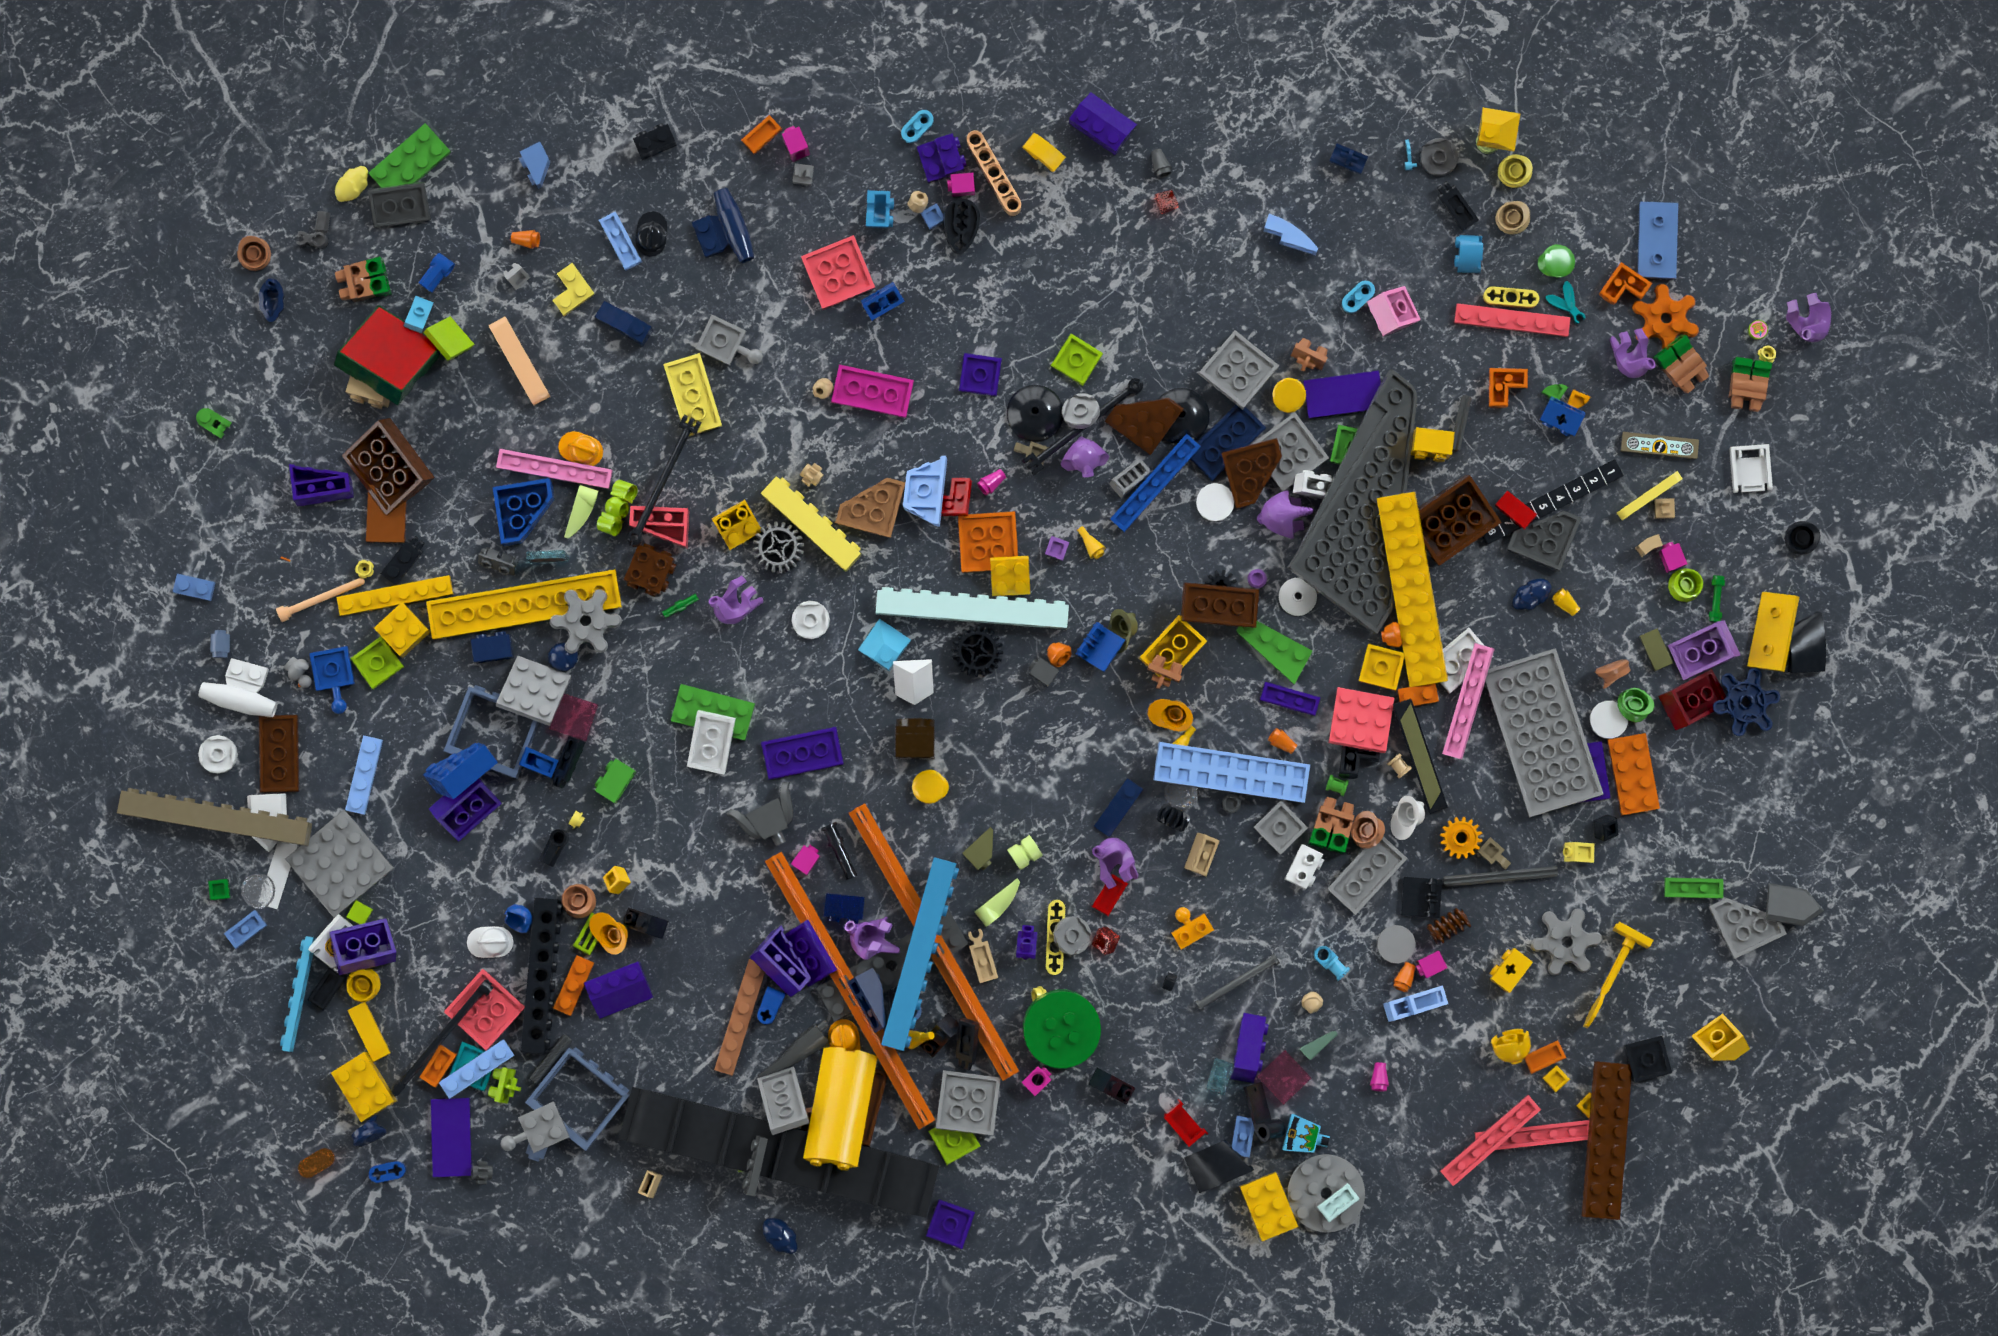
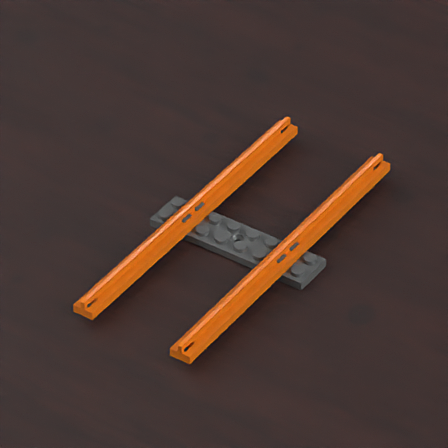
(841, 1000)

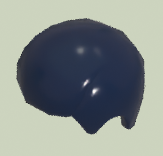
(561, 659)

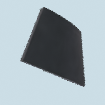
(1808, 646)
(1216, 1166)

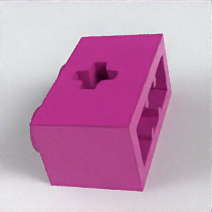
(795, 143)

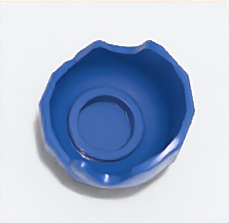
(518, 918)

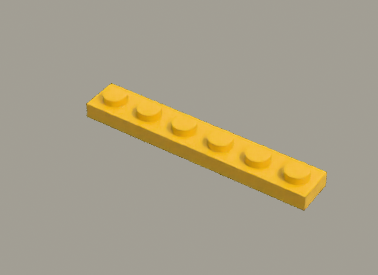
(395, 595)

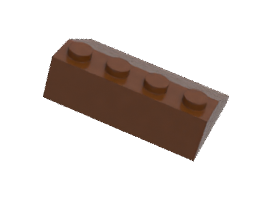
(389, 463)
(1455, 519)

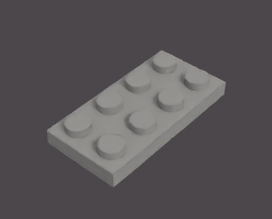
(1366, 875)
(783, 1100)

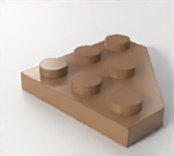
(873, 508)

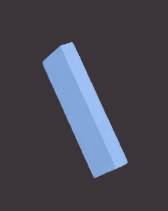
(620, 241)

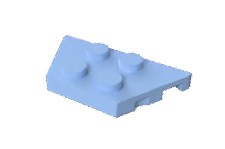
(925, 490)

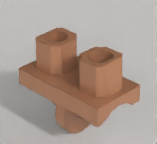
(1308, 357)
(1157, 667)

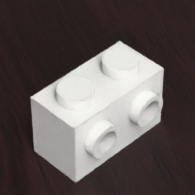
(1311, 484)
(1304, 866)

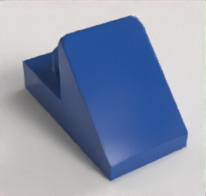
(538, 762)

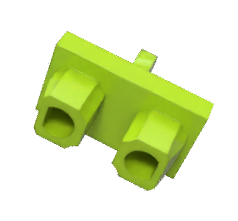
(506, 1085)

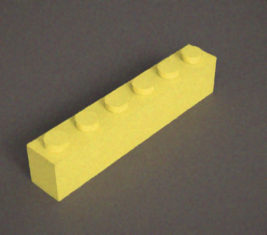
(811, 524)

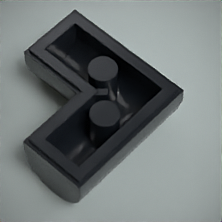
(1351, 759)

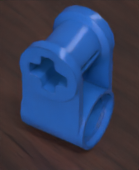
(771, 1002)

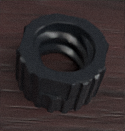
(1169, 981)

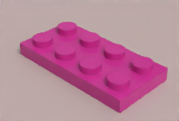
(872, 391)

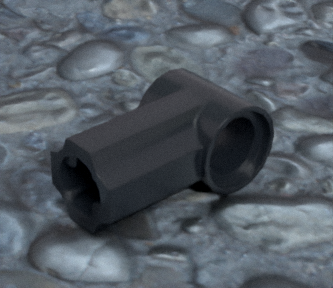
(553, 849)

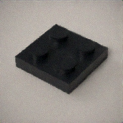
(1648, 1059)

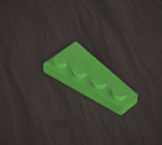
(1278, 649)

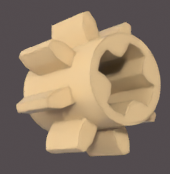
(811, 474)

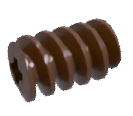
(1448, 925)

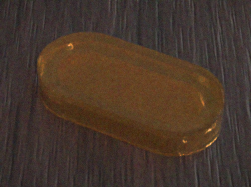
(316, 1162)

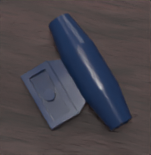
(725, 229)

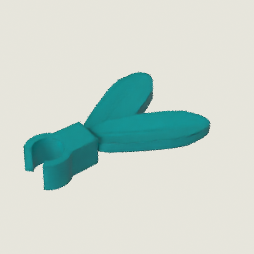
(1567, 304)

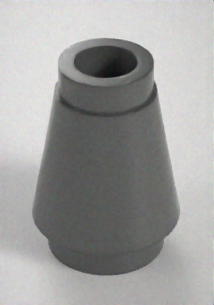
(1160, 164)

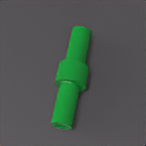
(680, 605)

